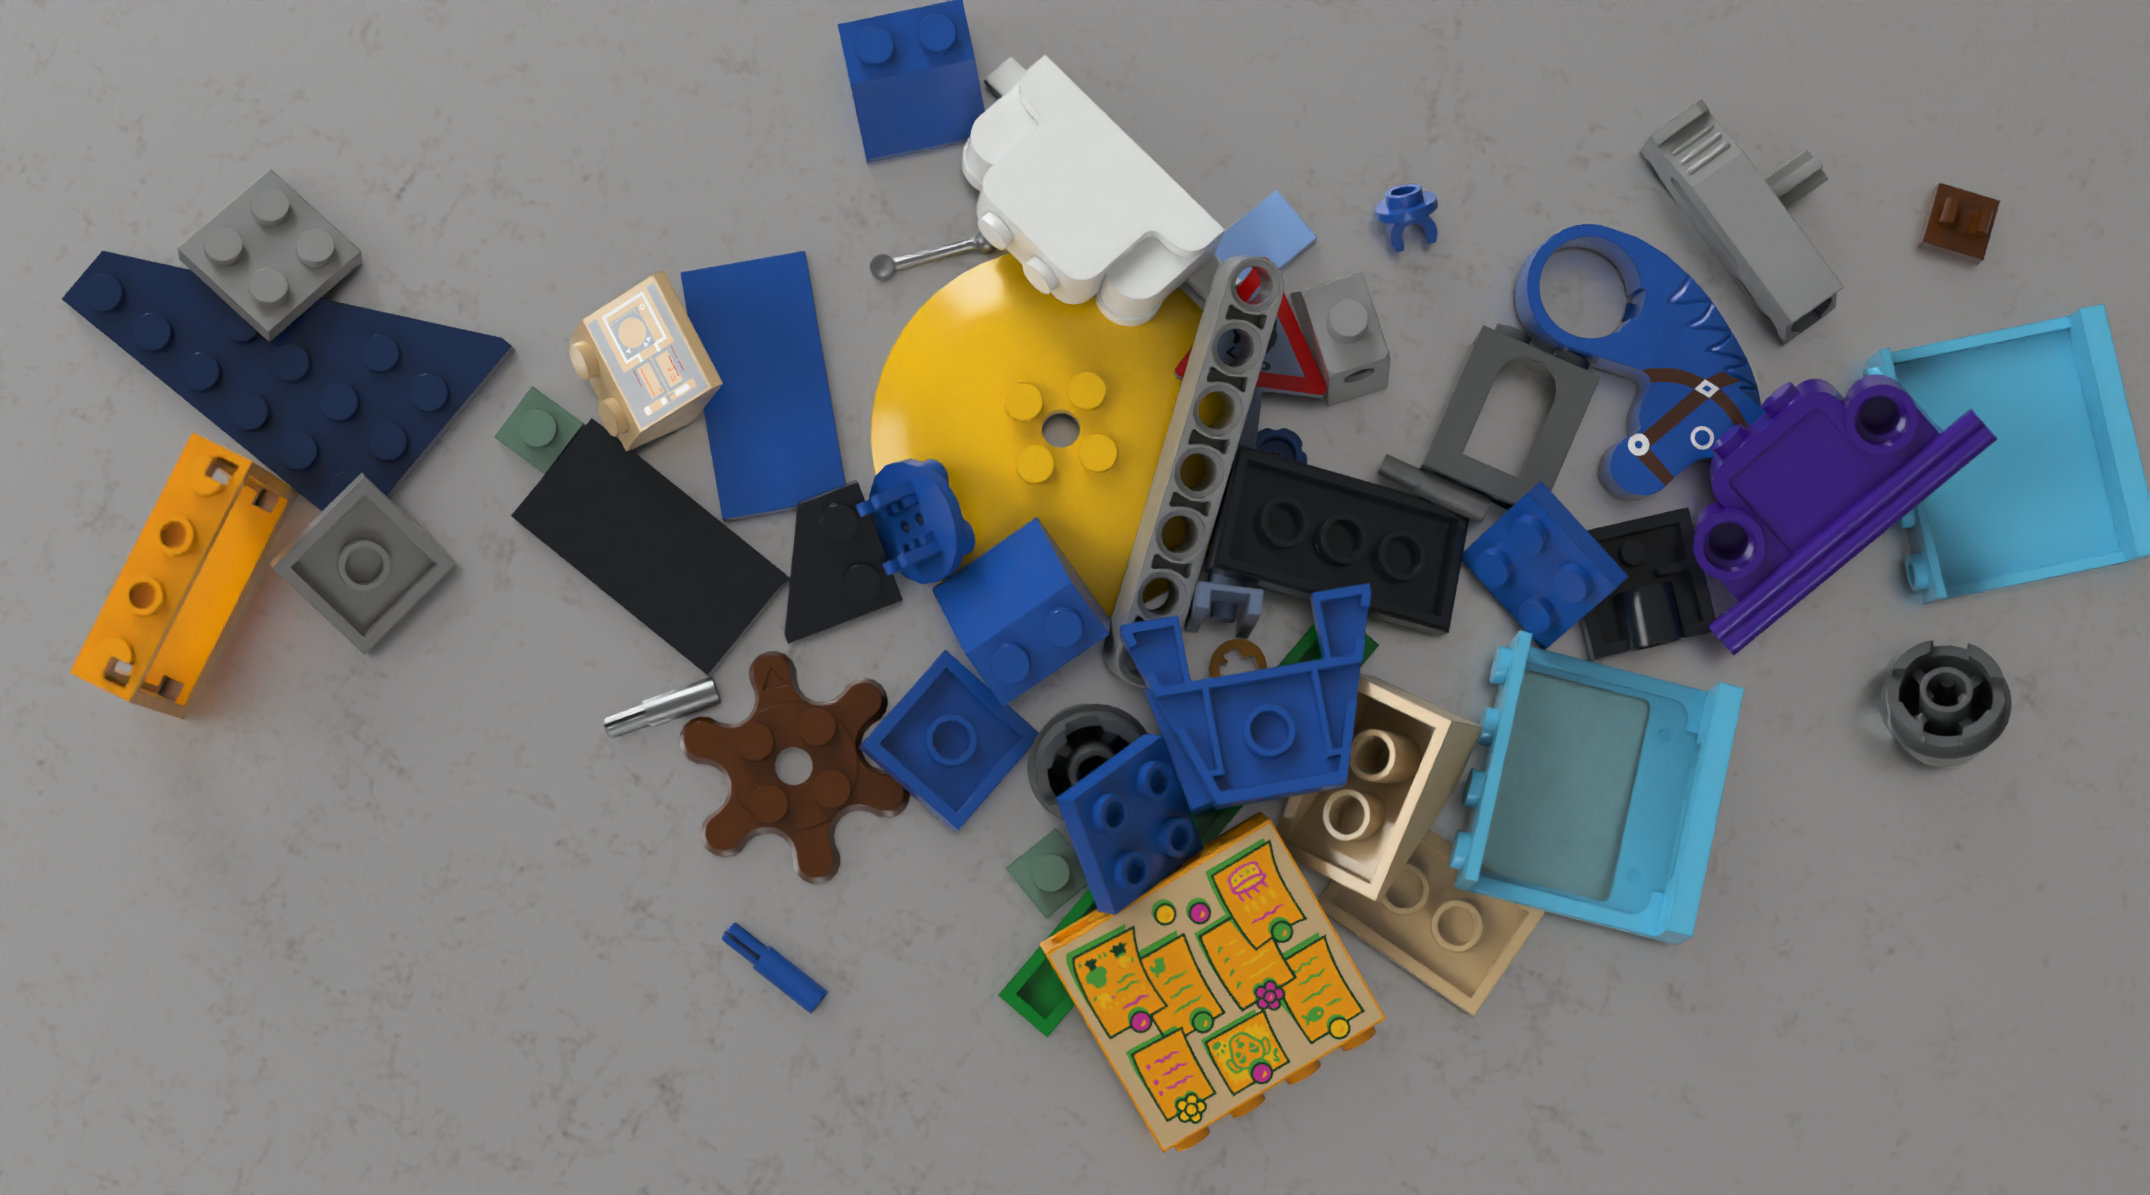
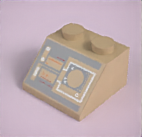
(644, 363)

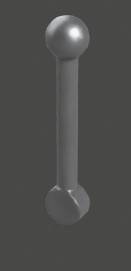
(884, 267)

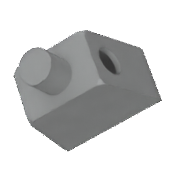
(1344, 337)

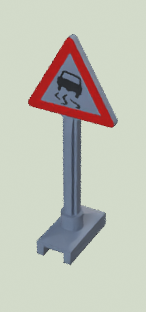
(1287, 370)

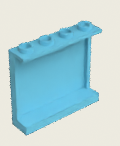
(2057, 484)

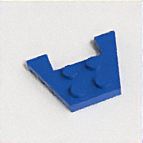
(1263, 728)

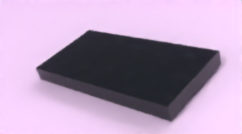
(1327, 531)
(650, 547)

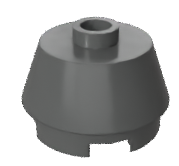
(1945, 703)
(1076, 745)

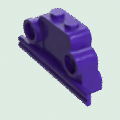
(1816, 489)

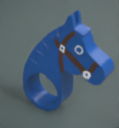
(1672, 347)

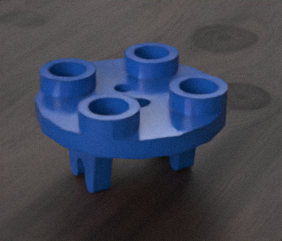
(918, 520)

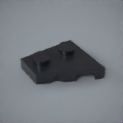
(835, 564)

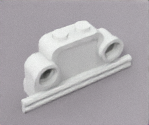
(1083, 199)

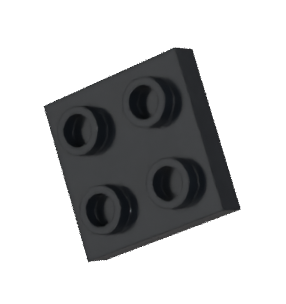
(1665, 589)

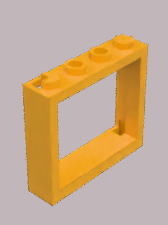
(184, 578)

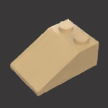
(1398, 780)

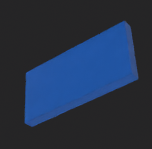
(774, 412)

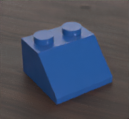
(912, 79)
(1021, 611)

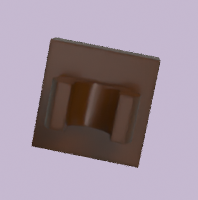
(1958, 223)

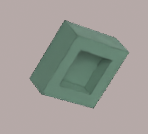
(539, 430)
(1049, 873)

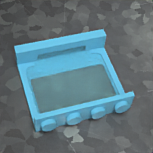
(1595, 792)

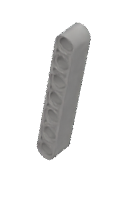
(1189, 436)

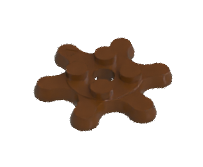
(801, 812)

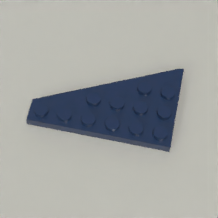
(319, 401)

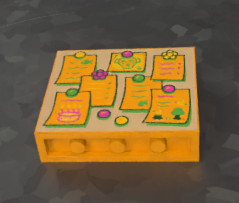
(1215, 984)

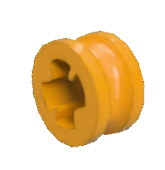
(1245, 650)

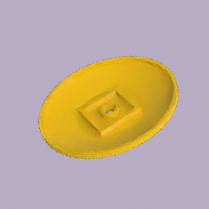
(987, 372)

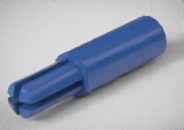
(776, 968)

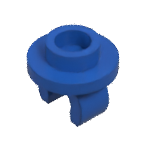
(1406, 206)

